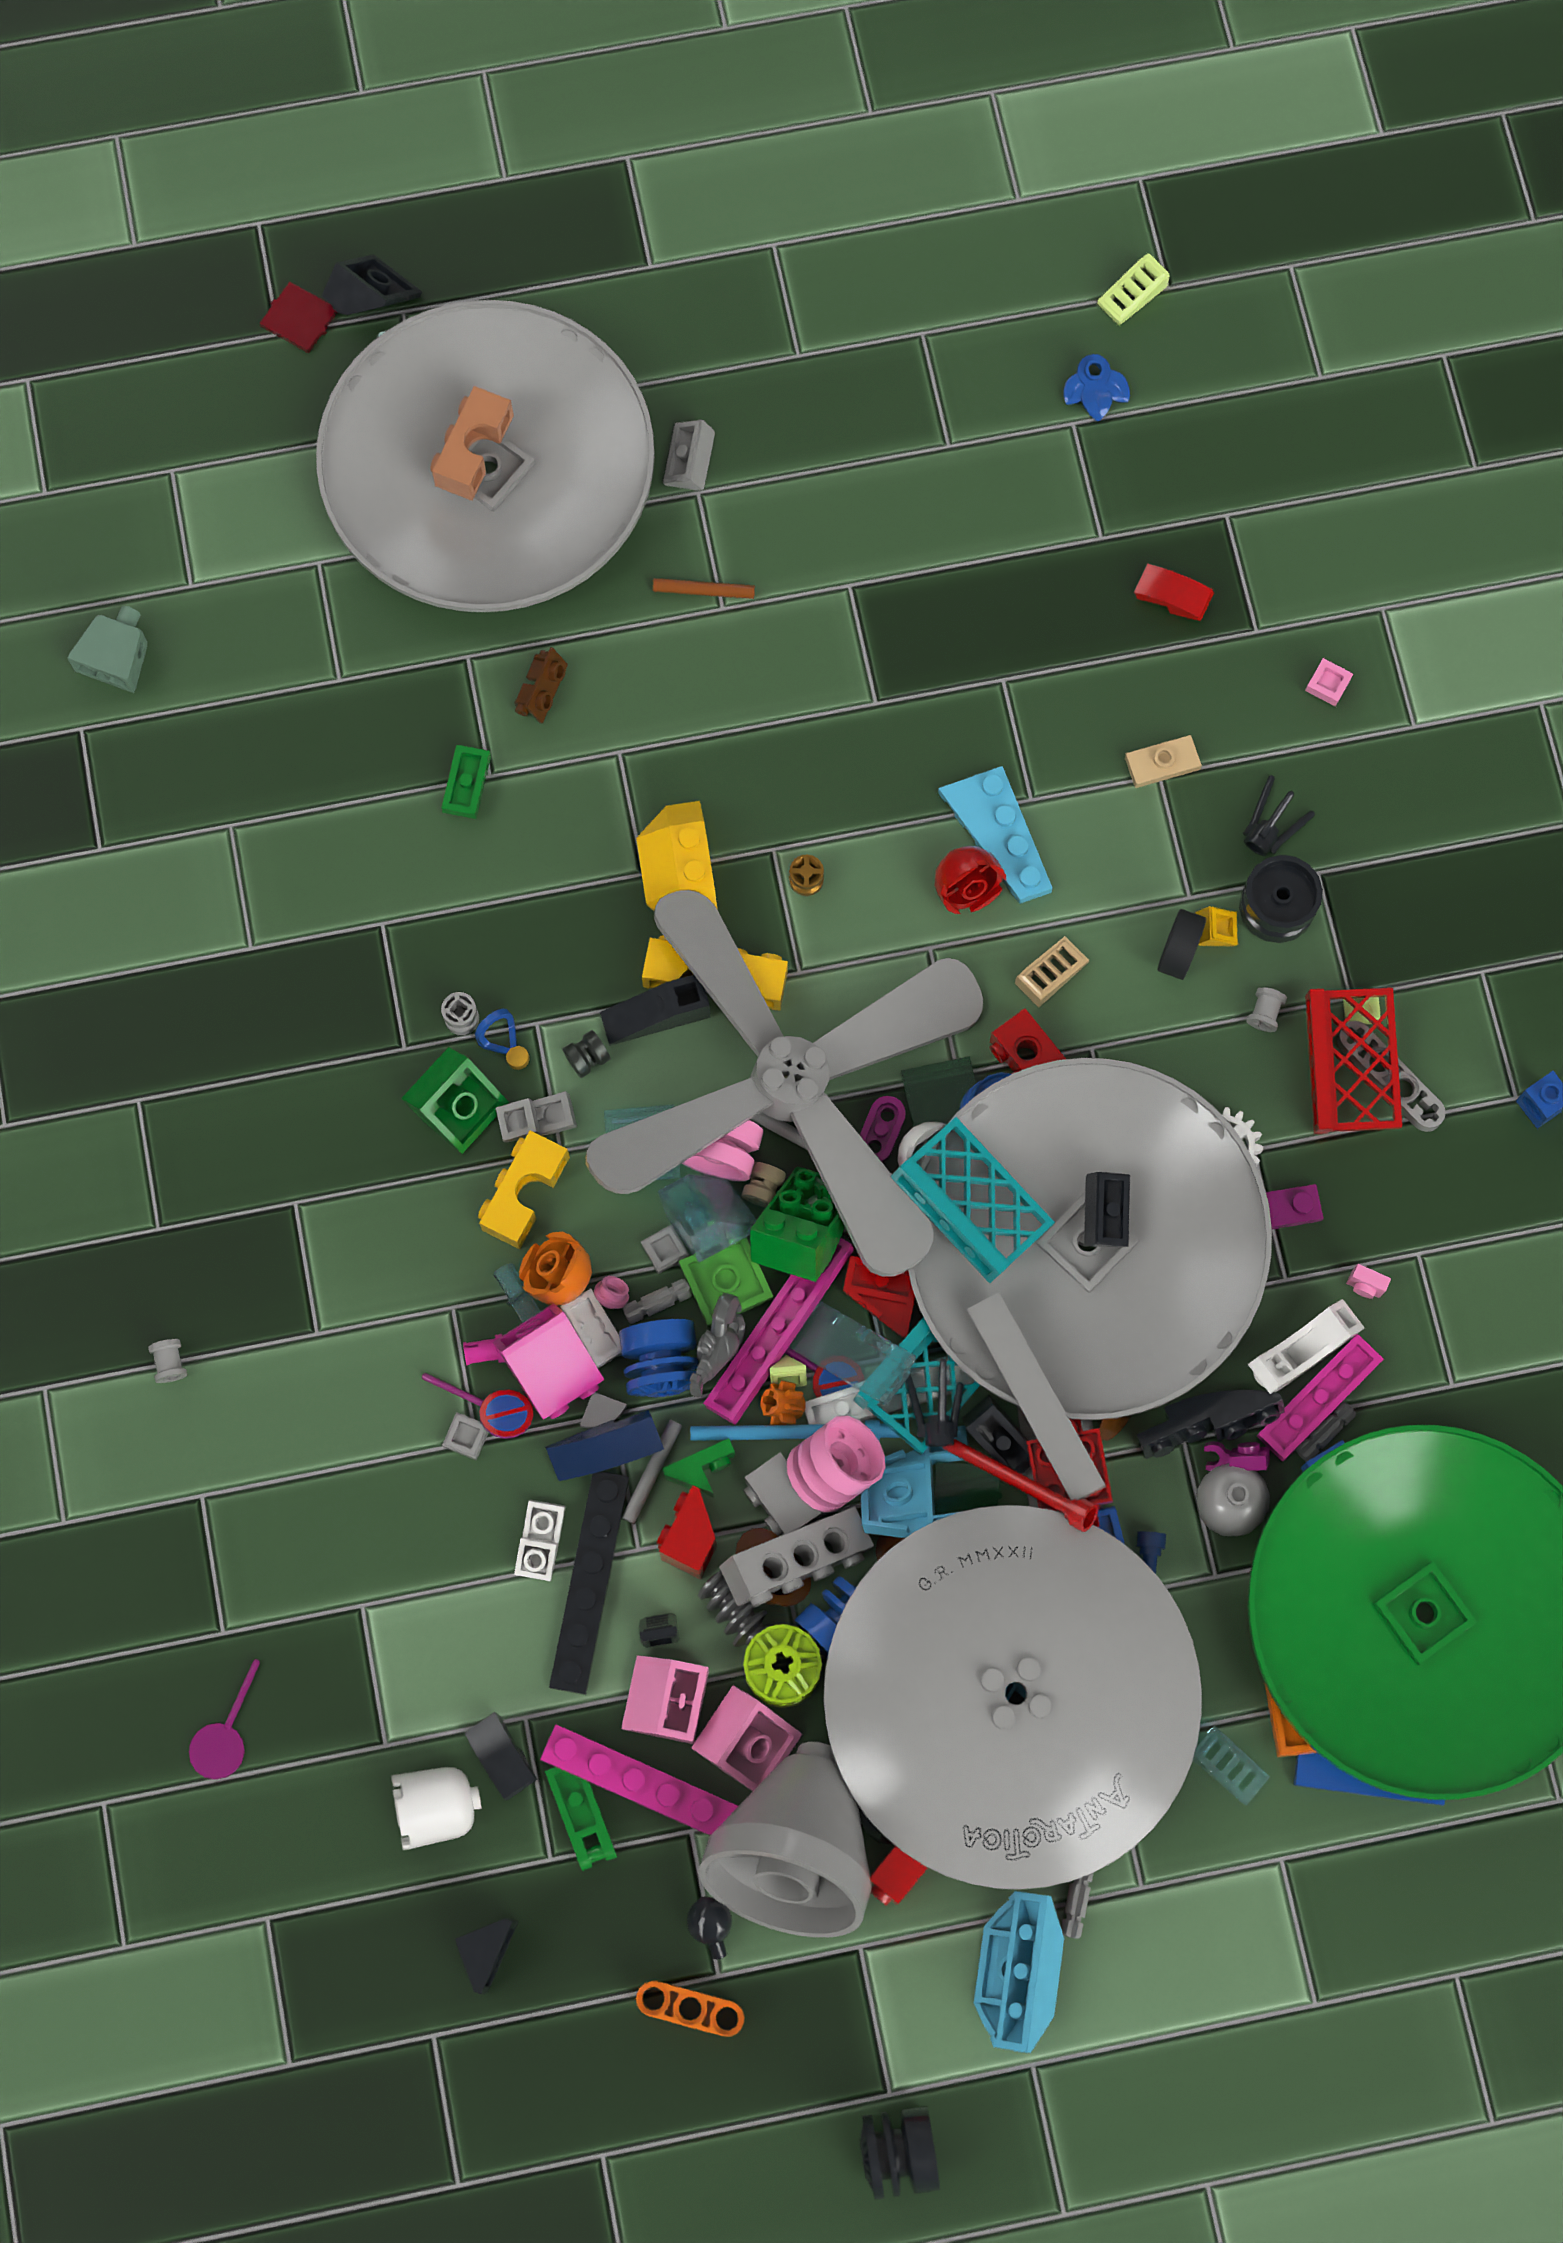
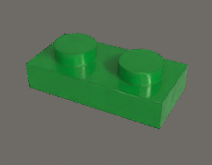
(466, 781)

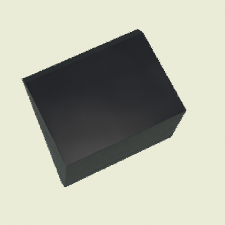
(484, 1951)

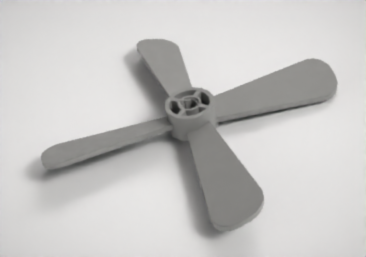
(876, 1212)

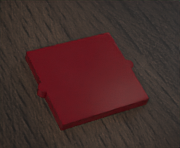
(298, 317)

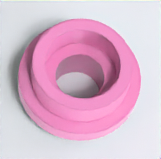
(612, 1292)

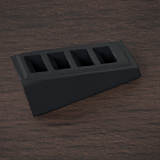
(658, 1630)

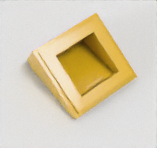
(1219, 927)

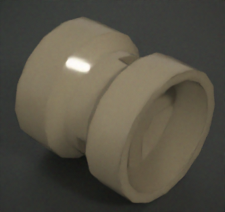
(763, 1184)

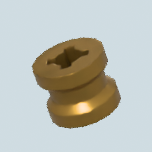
(806, 867)

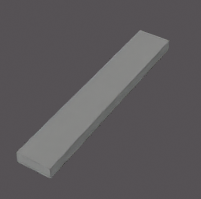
(1036, 1397)

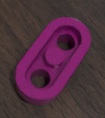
(882, 1132)

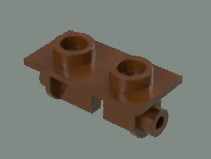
(547, 672)

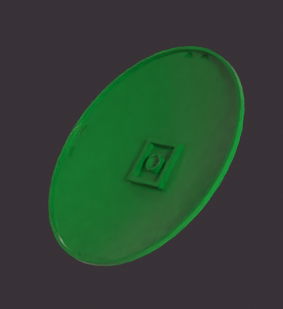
(1336, 1597)

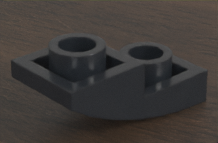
(500, 1756)

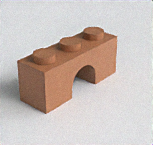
(480, 417)

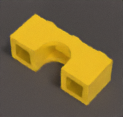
(534, 1161)

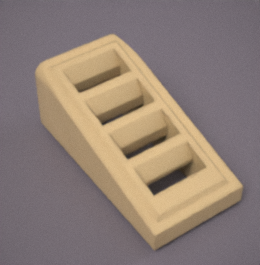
(1032, 989)

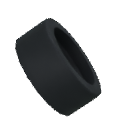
(1181, 944)

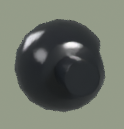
(710, 1924)

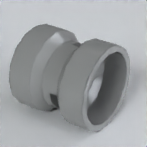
(461, 1021)

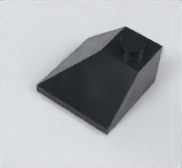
(366, 285)

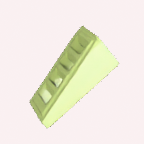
(1149, 275)

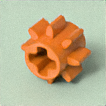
(783, 1403)

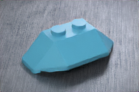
(1019, 1971)

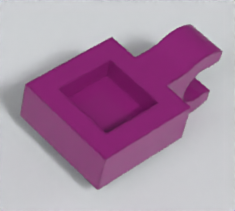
(1247, 1456)

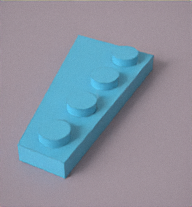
(996, 823)

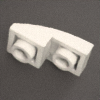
(540, 1540)

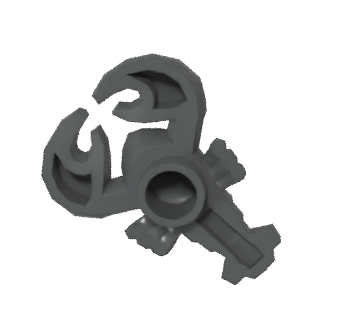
(721, 1343)

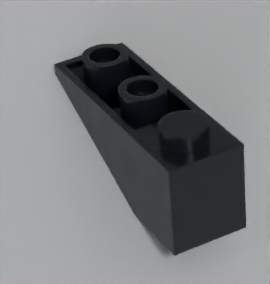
(657, 1010)

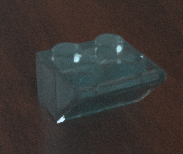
(706, 1214)

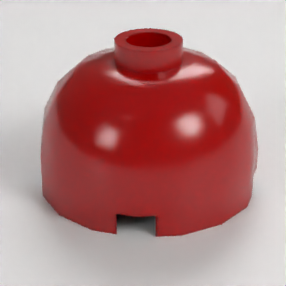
(968, 879)

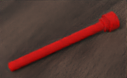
(1079, 1513)

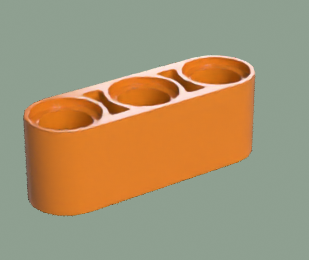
(671, 2008)

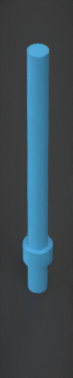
(775, 1432)

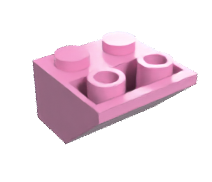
(665, 1698)

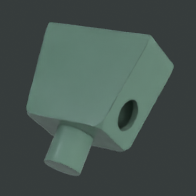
(111, 650)

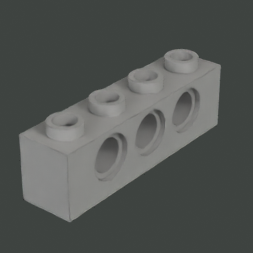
(745, 1570)

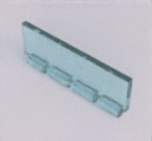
(853, 1353)

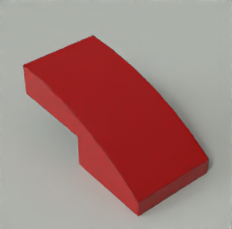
(1177, 592)

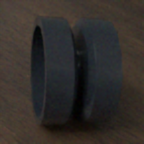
(1280, 898)

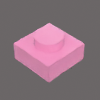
(1329, 682)
(1368, 1282)

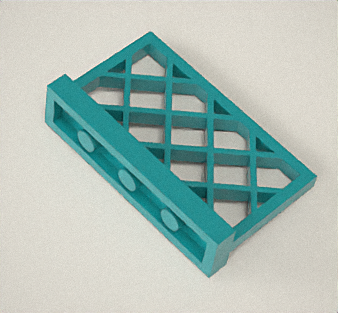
(947, 1213)
(916, 1343)

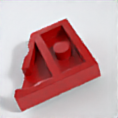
(884, 1297)

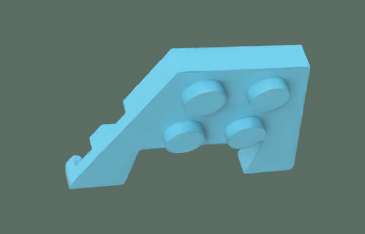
(905, 1493)

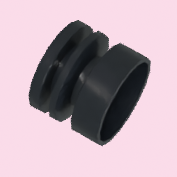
(900, 2153)

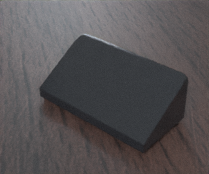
(1107, 1210)

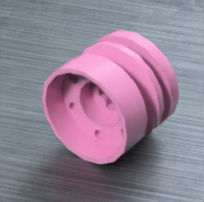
(835, 1464)

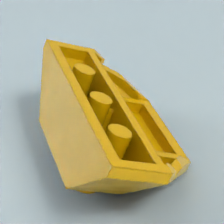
(675, 854)

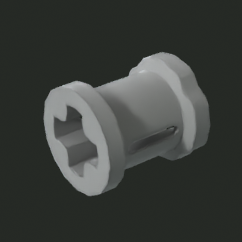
(1266, 1009)
(167, 1361)

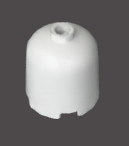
(434, 1805)

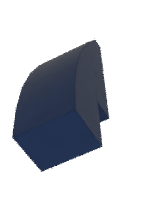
(605, 1446)

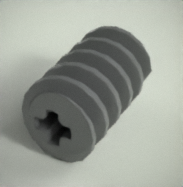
(741, 1619)

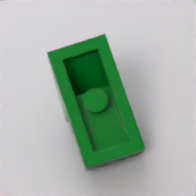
(691, 1469)

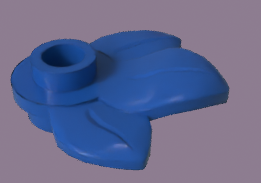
(1096, 391)

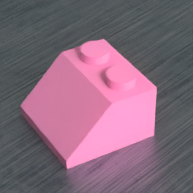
(746, 1739)

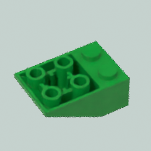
(798, 1228)

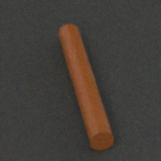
(703, 588)

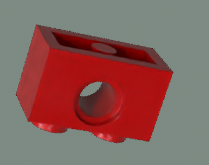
(1019, 1033)
(895, 1877)

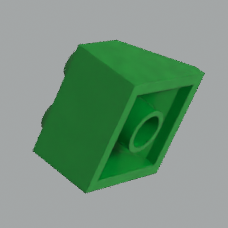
(455, 1099)

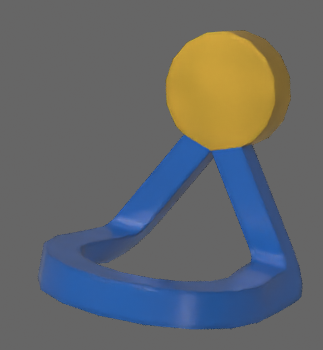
(515, 1055)

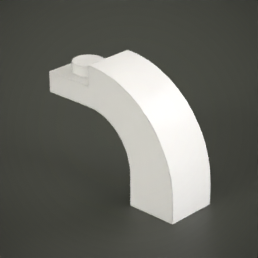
(1306, 1347)

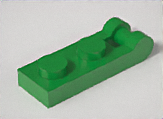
(580, 1816)

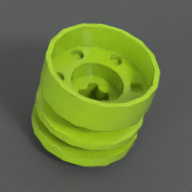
(774, 1686)

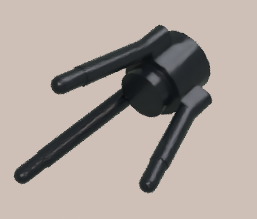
(1263, 837)
(940, 1428)

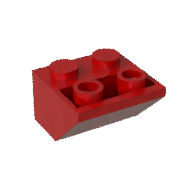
(690, 1539)

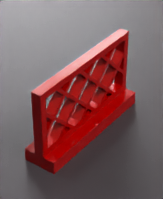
(1322, 1060)

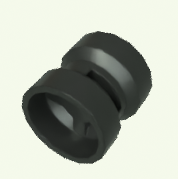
(579, 1057)

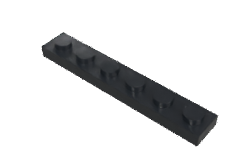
(589, 1583)

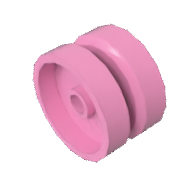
(729, 1155)

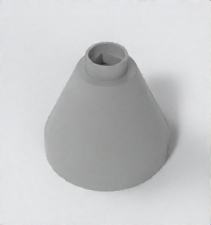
(793, 1851)

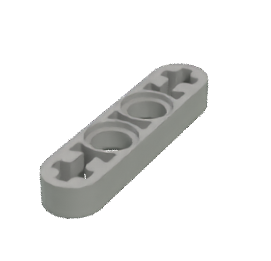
(1381, 1079)

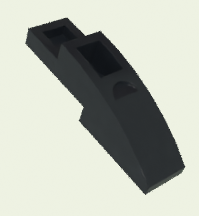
(1223, 1412)

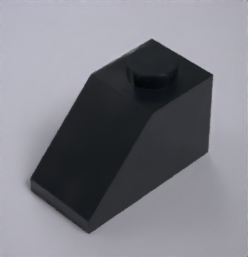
(998, 1434)

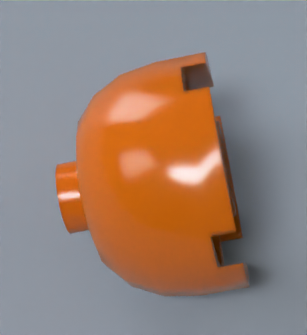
(556, 1269)

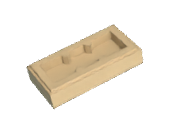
(1163, 761)

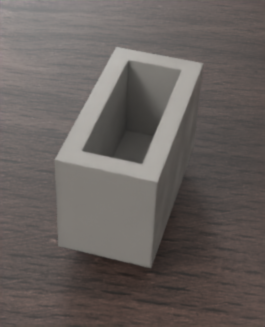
(773, 1490)

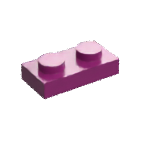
(1294, 1206)

